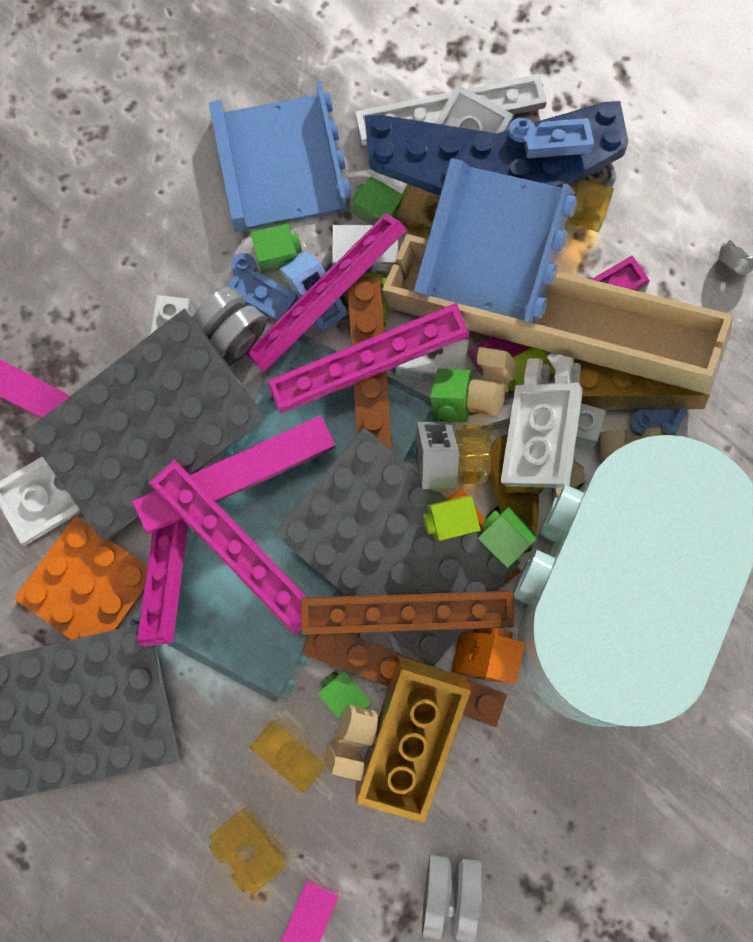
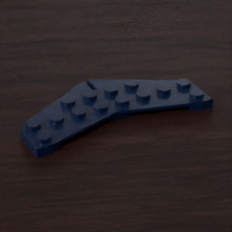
(422, 151)

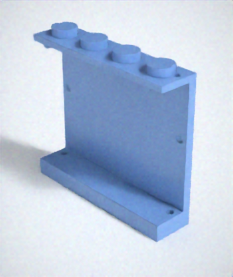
(280, 161)
(495, 241)

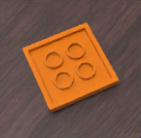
(84, 583)

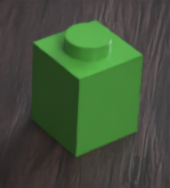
(375, 200)
(275, 247)
(450, 395)
(507, 536)
(342, 691)

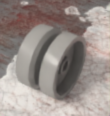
(230, 324)
(452, 899)

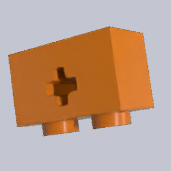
(488, 655)

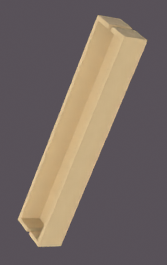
(591, 324)

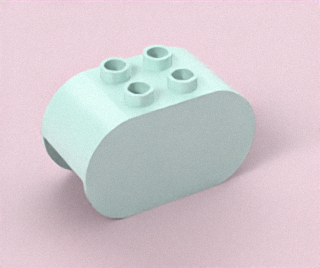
(637, 583)

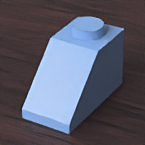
(301, 275)

